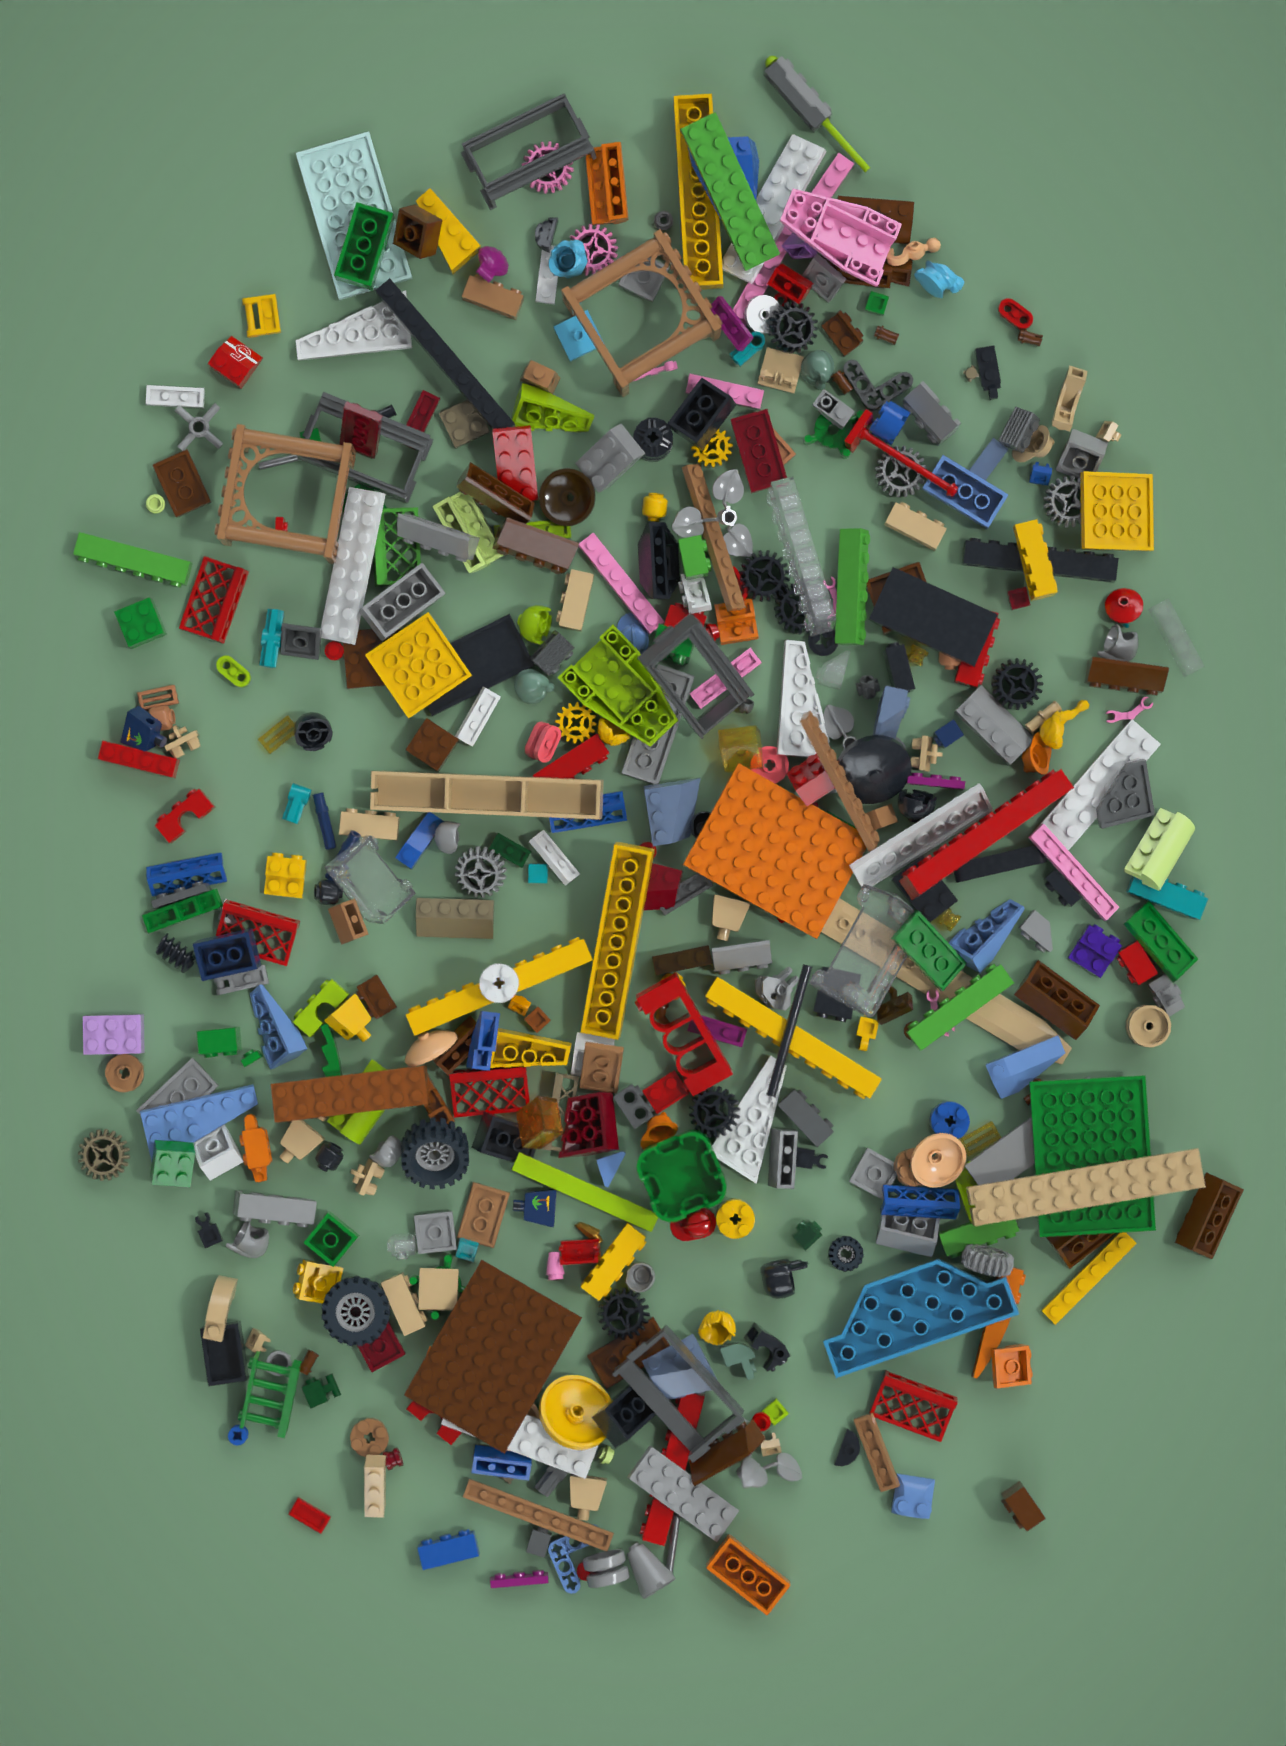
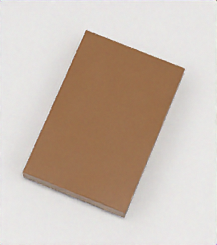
(601, 1067)
(483, 1214)

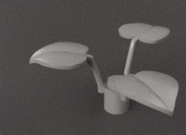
(729, 489)
(838, 723)
(755, 1476)

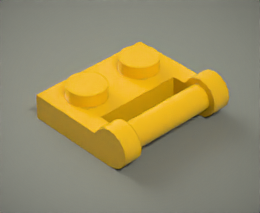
(267, 315)

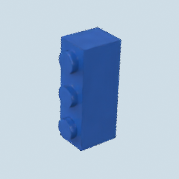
(495, 1463)
(448, 1549)

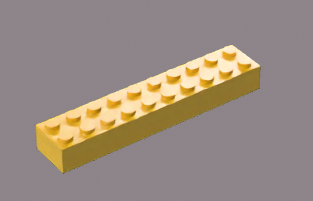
(698, 216)
(617, 940)
(471, 998)
(802, 1043)

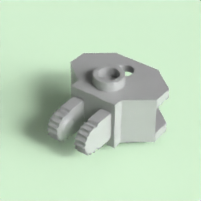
(775, 990)
(1166, 995)

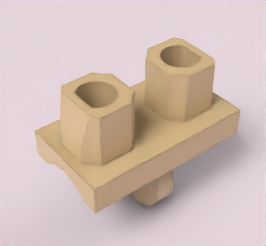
(191, 739)
(926, 756)
(364, 1175)

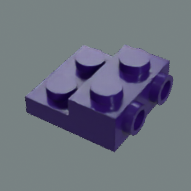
(1095, 950)

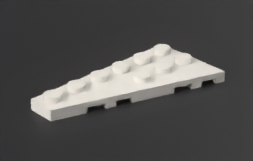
(361, 333)
(797, 698)
(746, 1144)

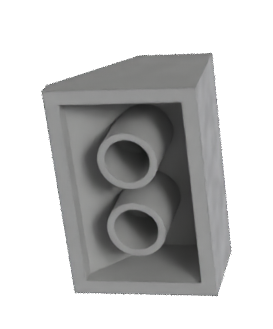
(741, 957)
(908, 1233)

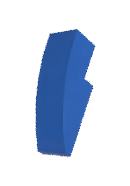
(483, 1041)

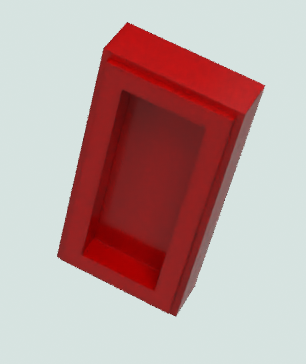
(309, 1515)

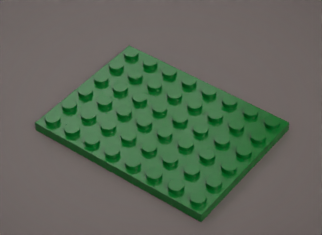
(1085, 1126)

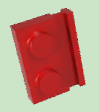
(665, 1092)

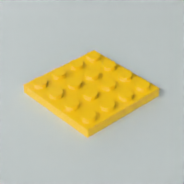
(1117, 511)
(418, 665)

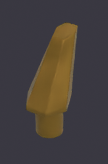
(589, 1231)

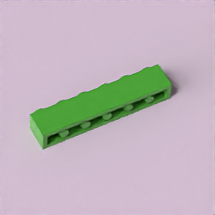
(131, 558)
(852, 586)
(959, 1007)

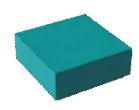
(538, 873)
(467, 1249)

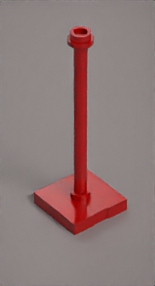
(861, 432)

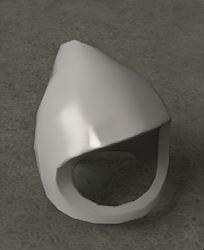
(1119, 645)
(248, 1246)

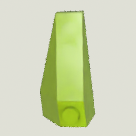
(548, 412)

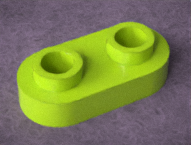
(234, 671)

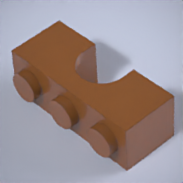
(437, 1107)

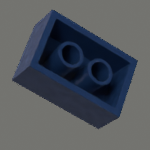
(227, 954)

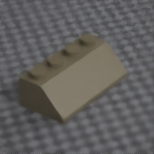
(454, 918)

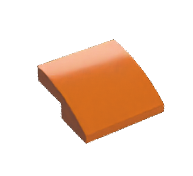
(736, 625)

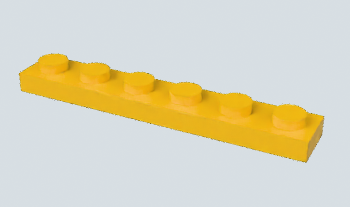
(1088, 1277)

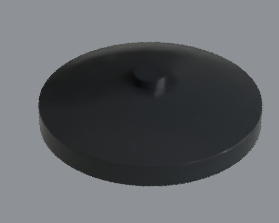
(876, 767)

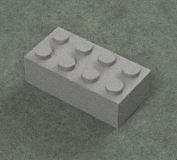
(402, 602)

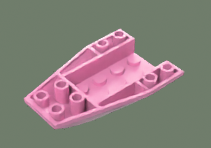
(842, 232)

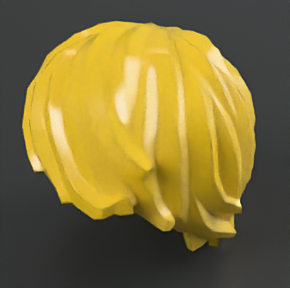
(717, 1327)

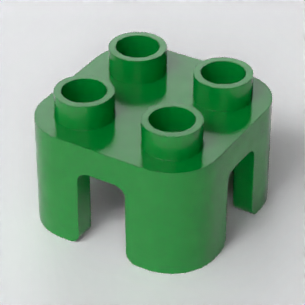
(681, 1175)

